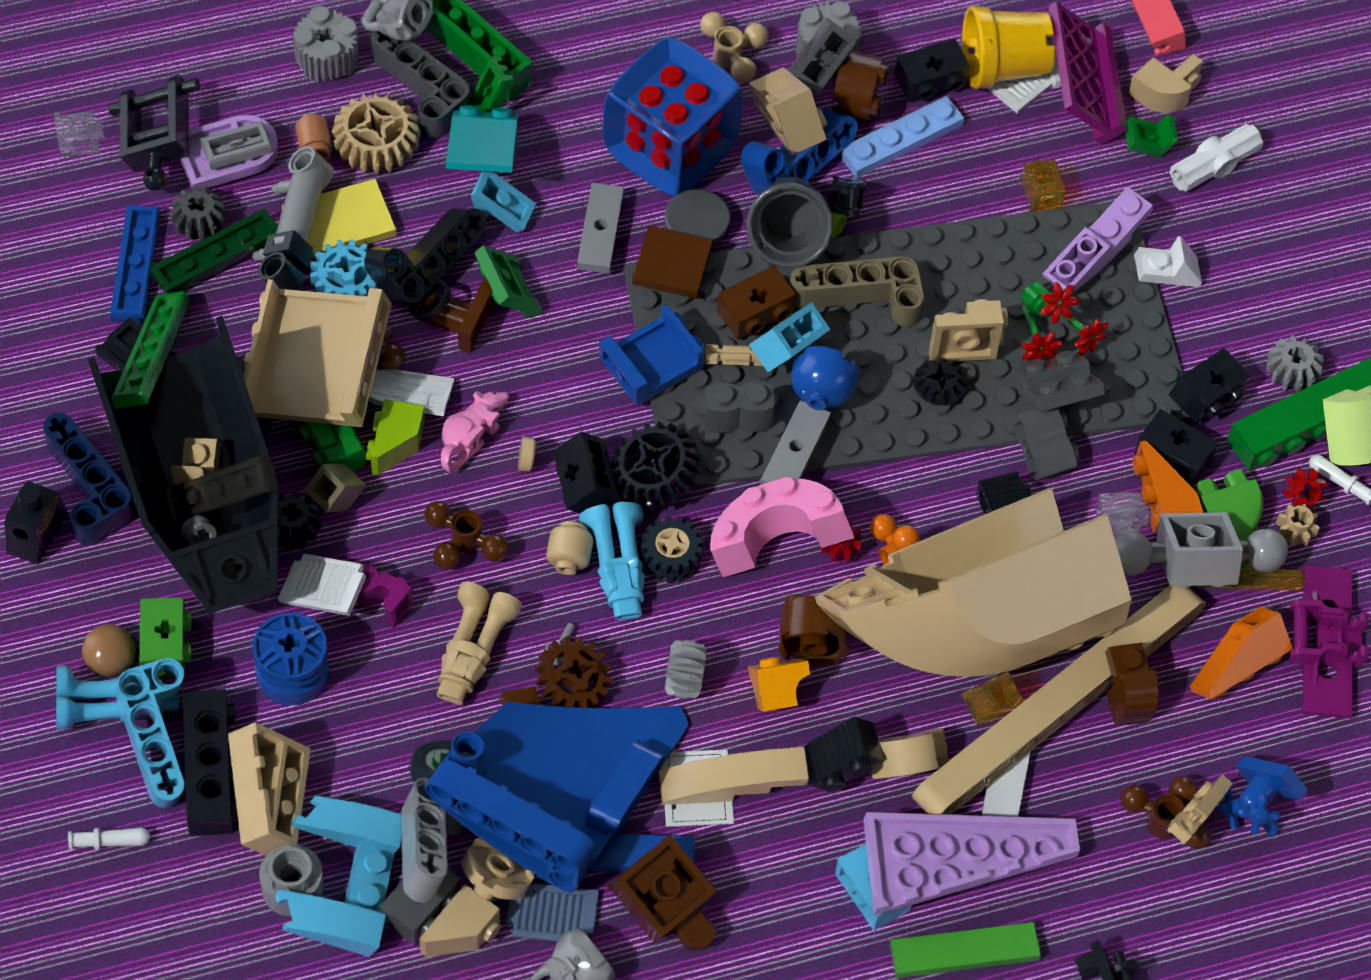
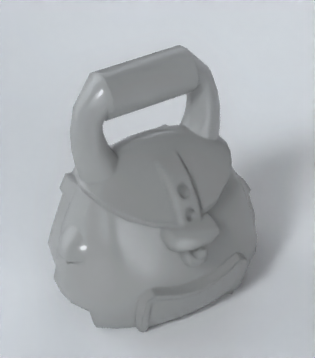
(398, 18)
(575, 960)

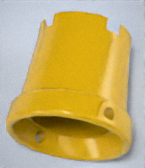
(1006, 45)

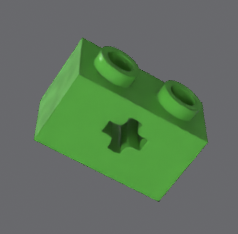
(164, 618)

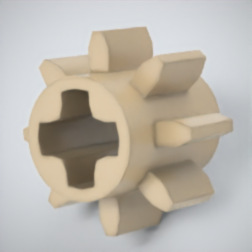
(1297, 525)

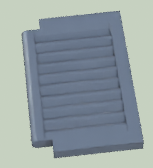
(550, 912)

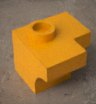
(777, 682)

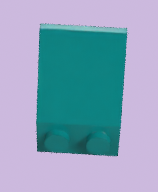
(482, 140)

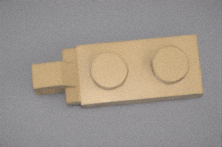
(1198, 809)

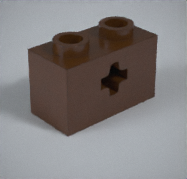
(756, 303)

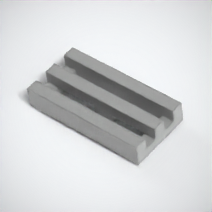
(237, 149)

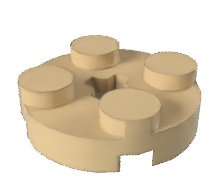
(495, 873)

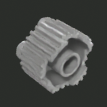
(837, 12)
(326, 44)

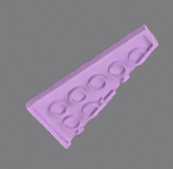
(938, 854)

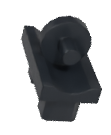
(1098, 962)

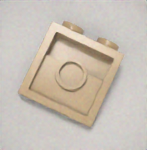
(971, 334)

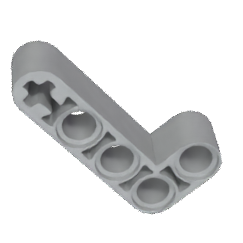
(424, 843)

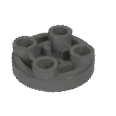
(698, 214)

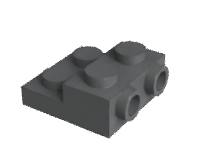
(1057, 381)

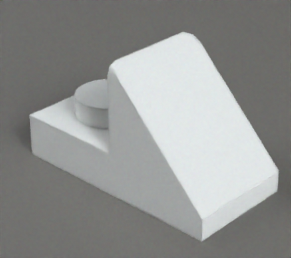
(1170, 266)

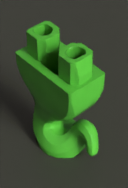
(1240, 500)

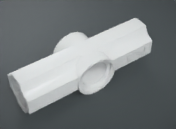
(1216, 157)

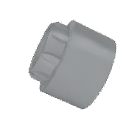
(286, 862)

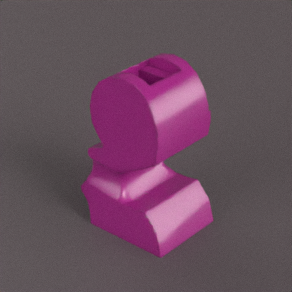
(391, 589)

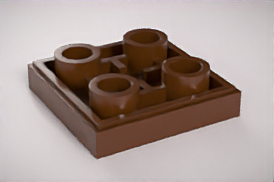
(672, 262)

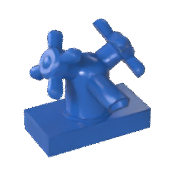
(1265, 782)

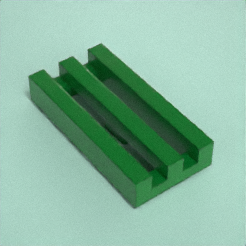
(492, 85)

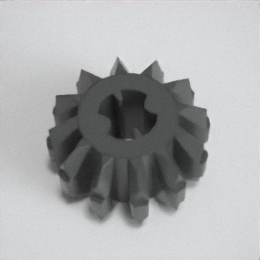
(198, 213)

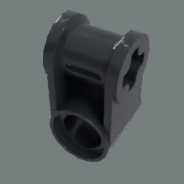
(846, 195)

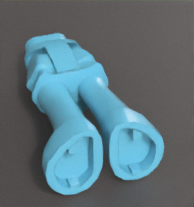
(622, 576)
(71, 689)

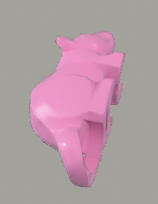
(464, 429)

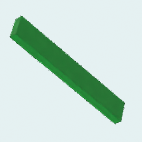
(151, 350)

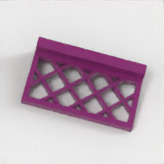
(1088, 73)

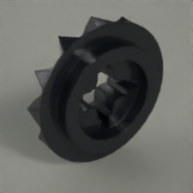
(929, 388)

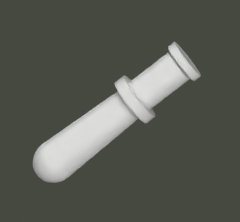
(1340, 477)
(121, 837)

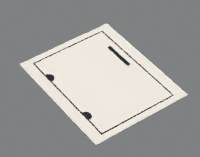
(697, 813)

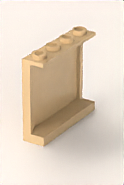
(315, 355)

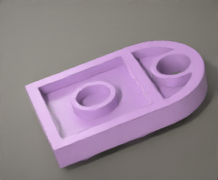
(197, 166)

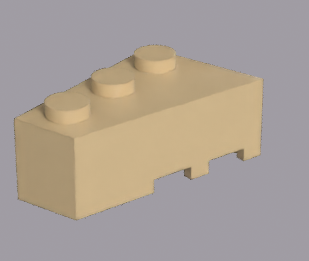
(789, 110)
(267, 785)

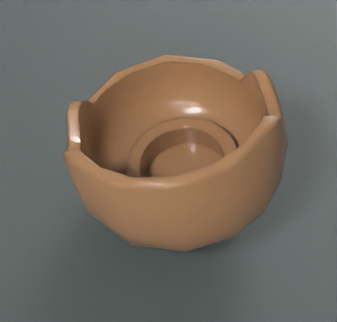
(108, 650)

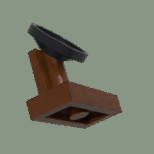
(457, 315)

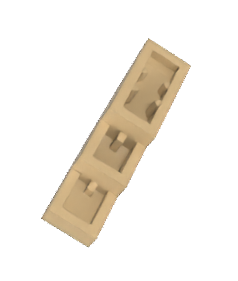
(731, 775)

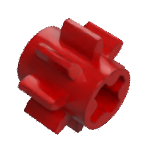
(1296, 486)
(844, 549)

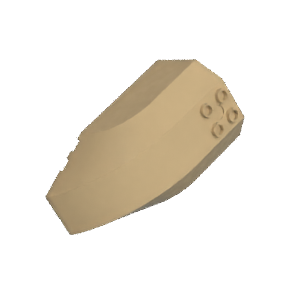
(989, 592)

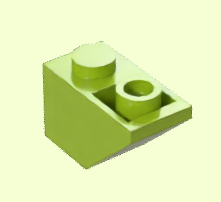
(397, 436)

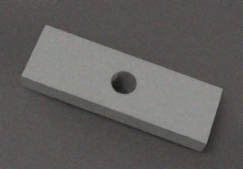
(600, 228)
(800, 435)

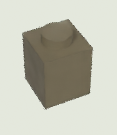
(335, 487)

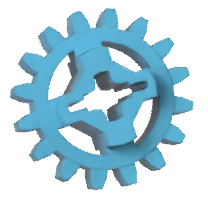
(341, 270)

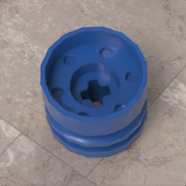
(292, 675)

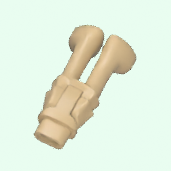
(464, 660)

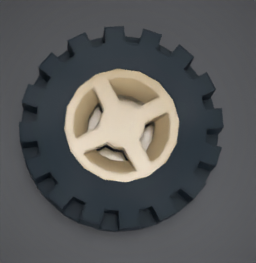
(665, 538)

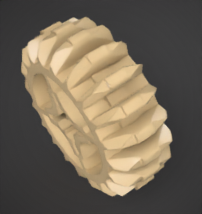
(391, 141)

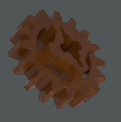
(579, 661)

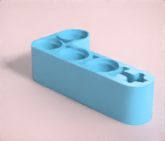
(156, 735)

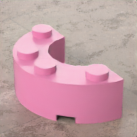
(772, 511)

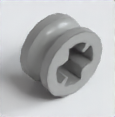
(194, 525)

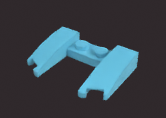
(357, 921)

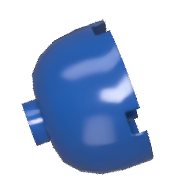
(824, 377)

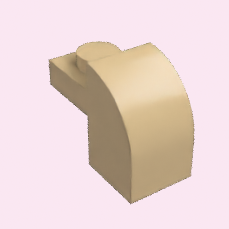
(1165, 89)
(911, 754)

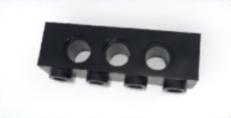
(205, 814)

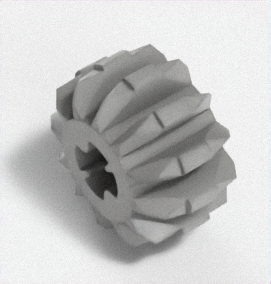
(1294, 363)
(685, 669)

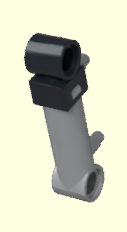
(289, 248)

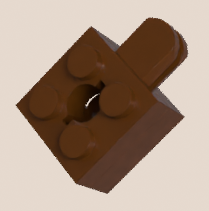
(666, 894)

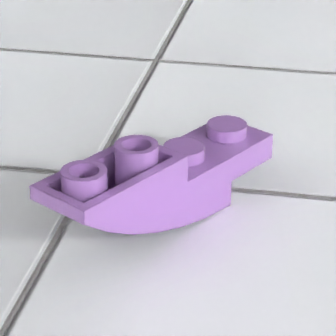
(1101, 242)

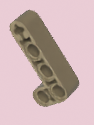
(816, 285)

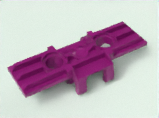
(1336, 643)

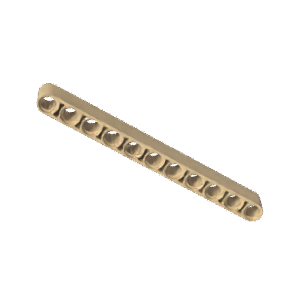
(1053, 704)

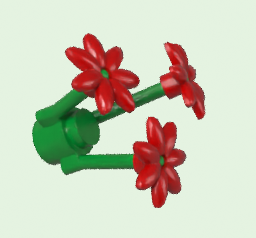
(1042, 303)

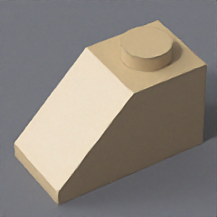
(461, 925)

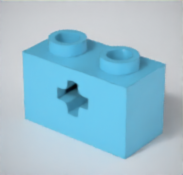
(789, 337)
(854, 876)

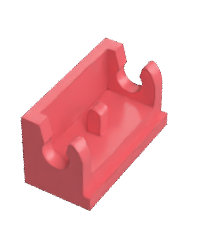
(1161, 25)

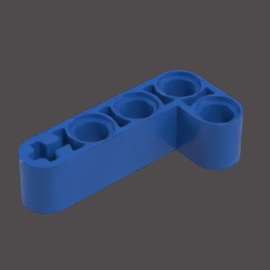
(767, 164)

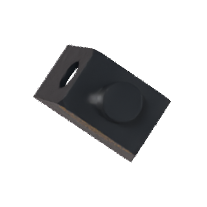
(33, 515)

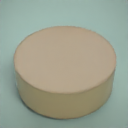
(526, 454)

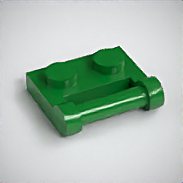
(506, 281)

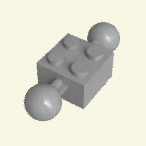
(1201, 550)

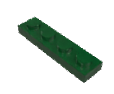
(214, 253)

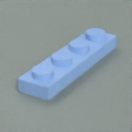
(901, 136)

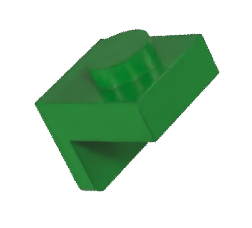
(1151, 137)

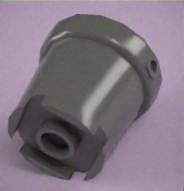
(789, 223)

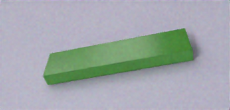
(965, 950)

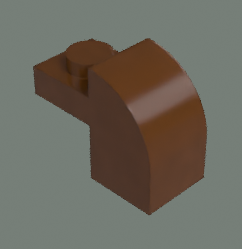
(1135, 687)

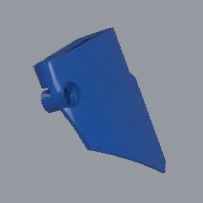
(554, 780)

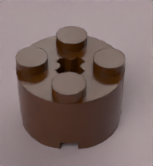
(859, 85)
(810, 633)

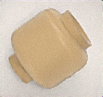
(569, 547)

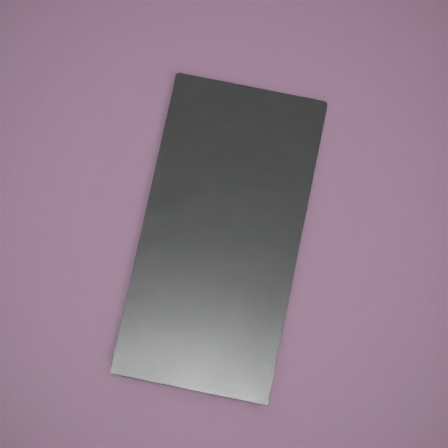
(885, 414)

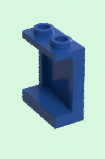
(653, 356)

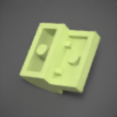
(1349, 426)

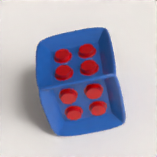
(672, 116)

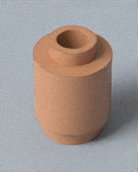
(314, 132)

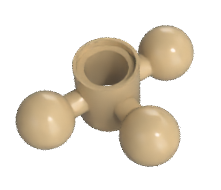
(729, 44)

